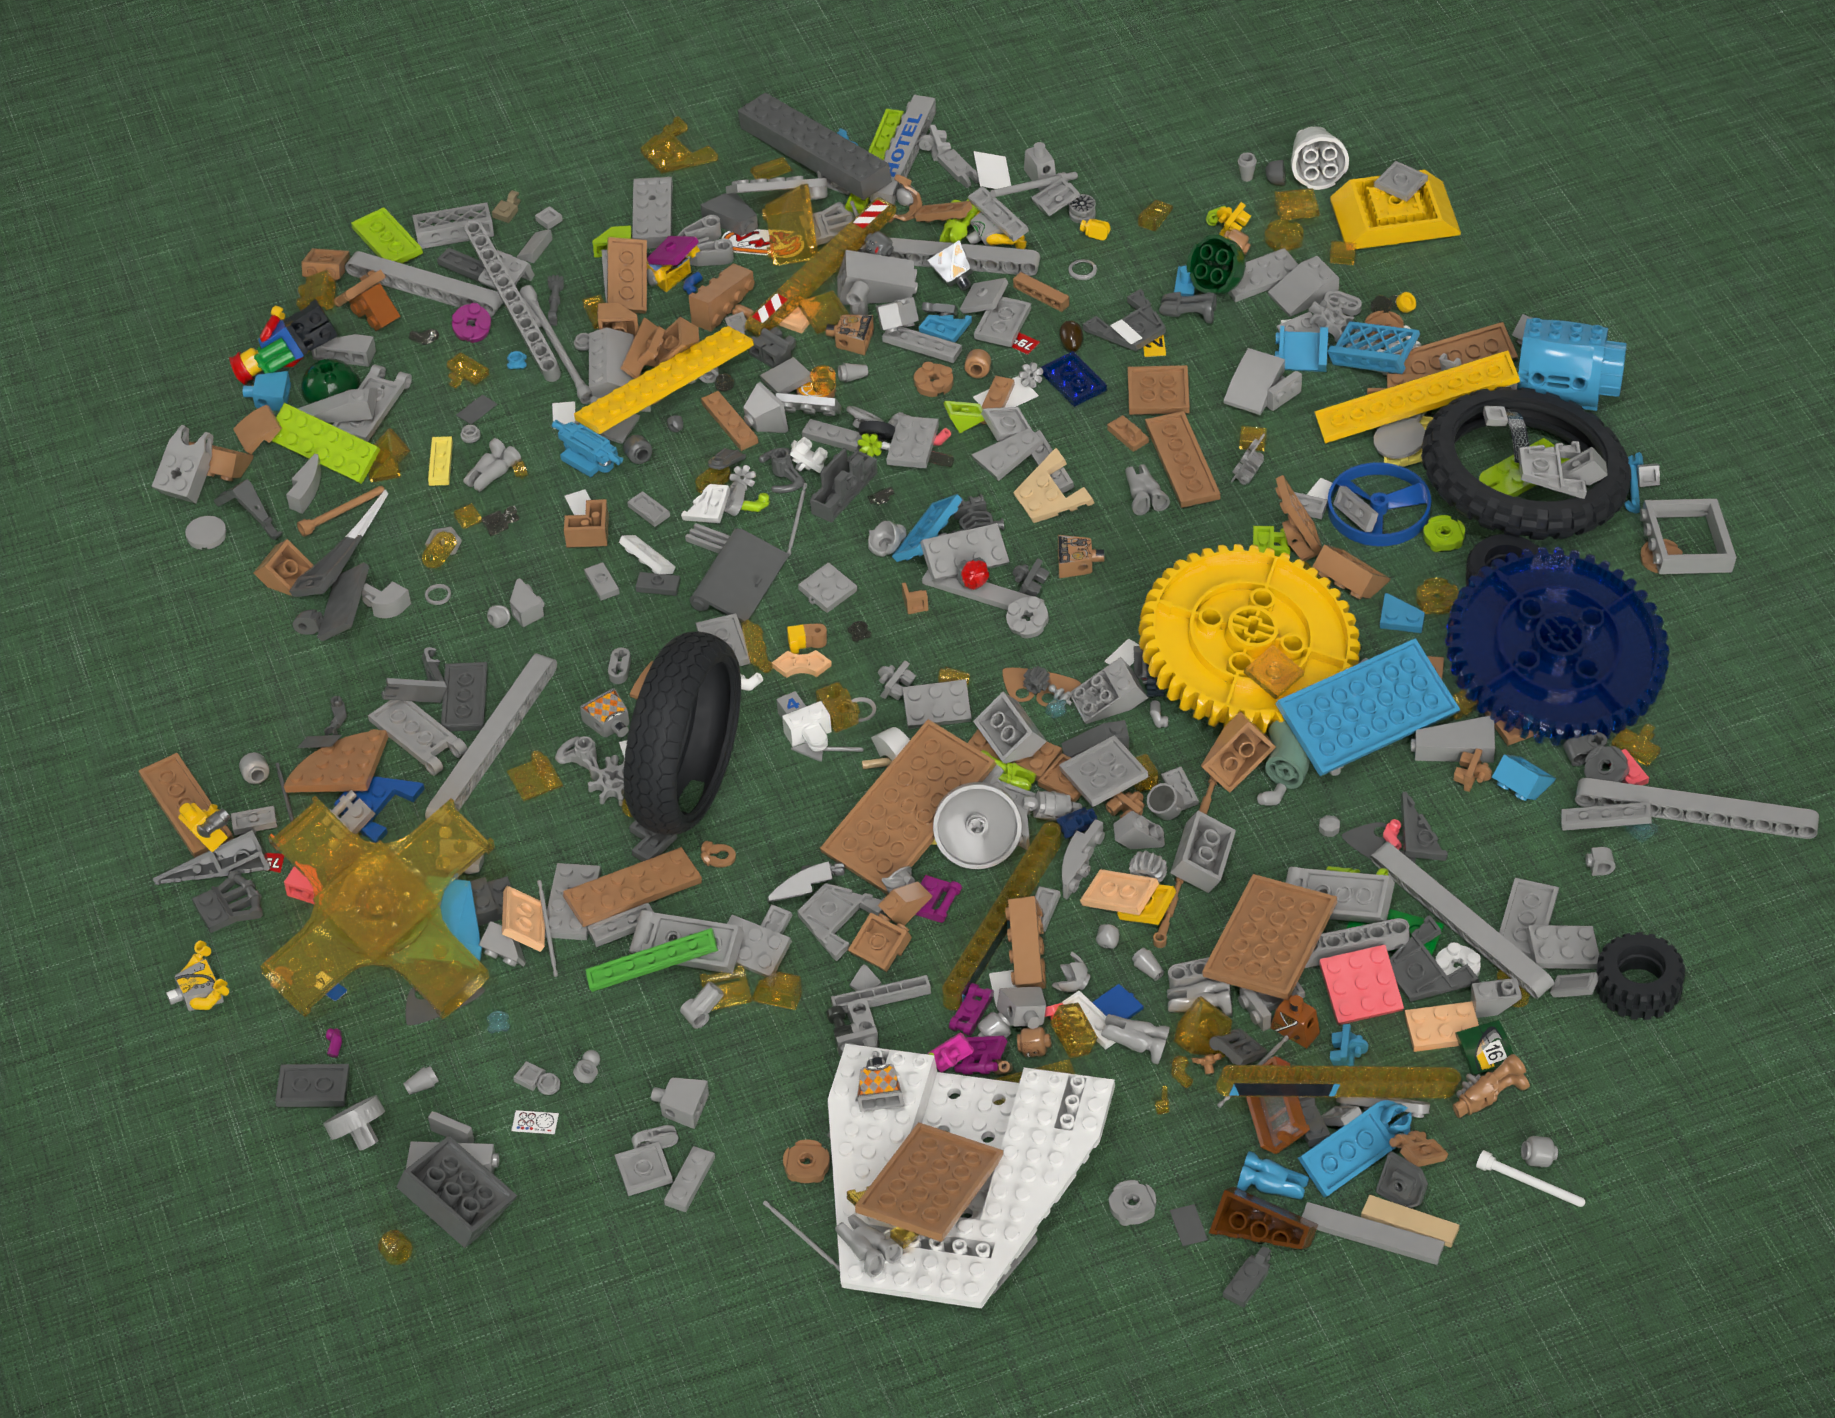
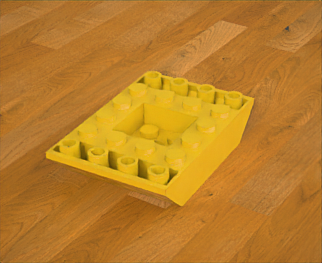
(1381, 219)

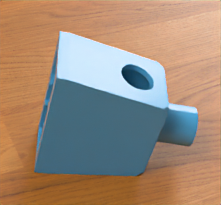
(269, 390)

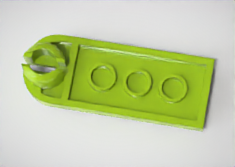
(1506, 474)

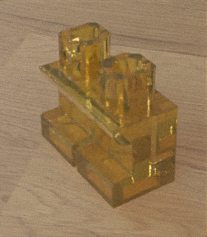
(319, 287)

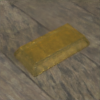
(771, 169)

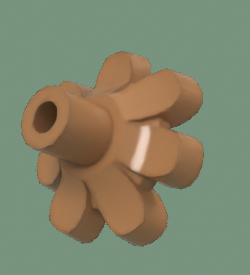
(1208, 1062)

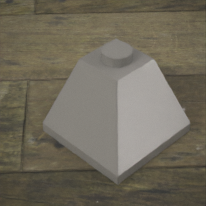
(765, 411)

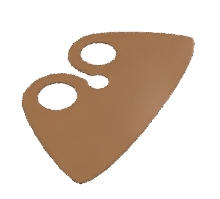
(1014, 680)

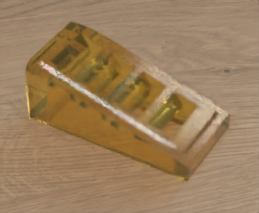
(1154, 215)

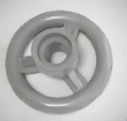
(861, 415)

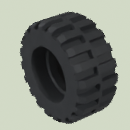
(1635, 998)

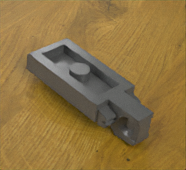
(1248, 1278)

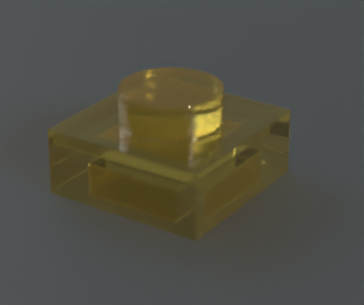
(467, 516)

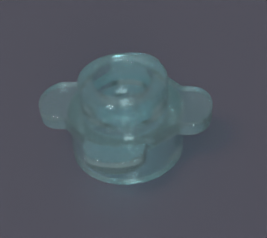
(1056, 708)
(498, 1022)

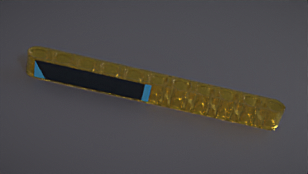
(995, 924)
(1338, 1081)

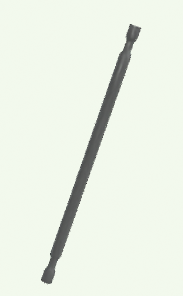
(284, 793)

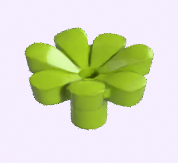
(870, 444)

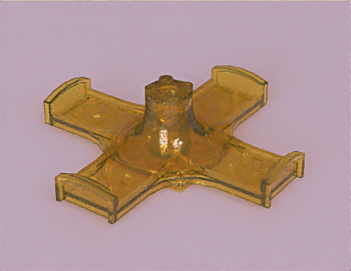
(378, 908)

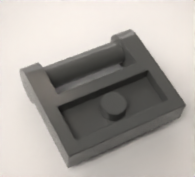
(1242, 1051)

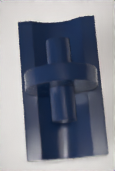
(1076, 821)

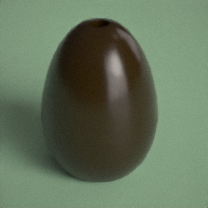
(1071, 335)

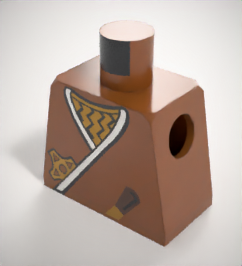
(1296, 1021)

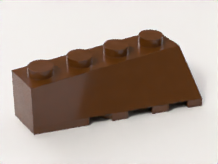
(1260, 1221)

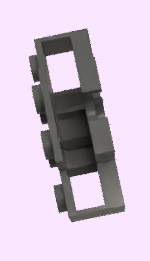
(842, 483)

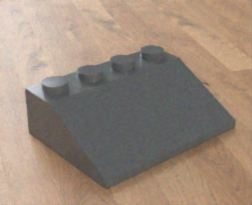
(456, 1191)

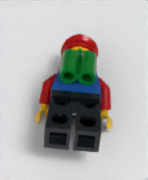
(284, 341)

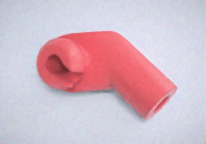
(942, 437)

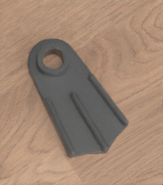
(725, 458)

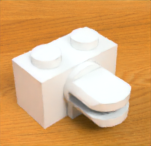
(808, 726)

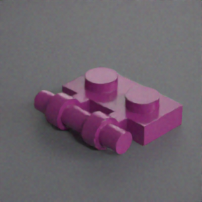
(985, 1050)

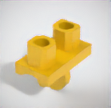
(1230, 219)

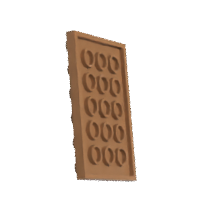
(1270, 937)
(929, 1181)

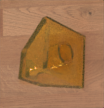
(1199, 1025)

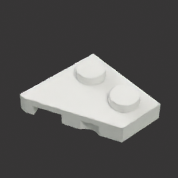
(709, 505)

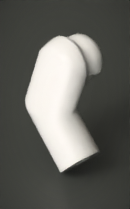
(751, 683)

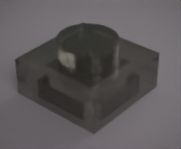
(881, 496)

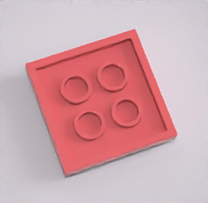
(1361, 985)

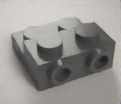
(489, 899)

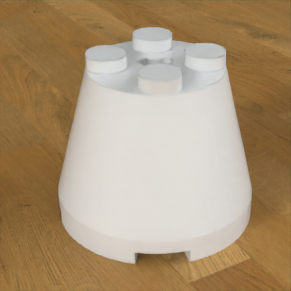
(1318, 158)

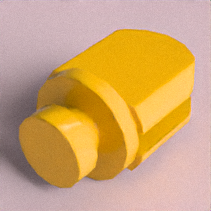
(1095, 228)

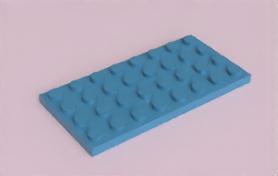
(1367, 707)

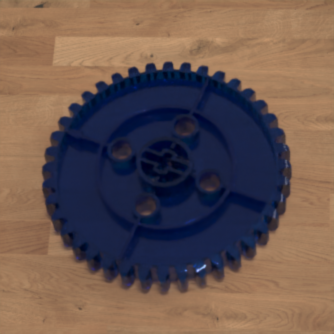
(1557, 645)

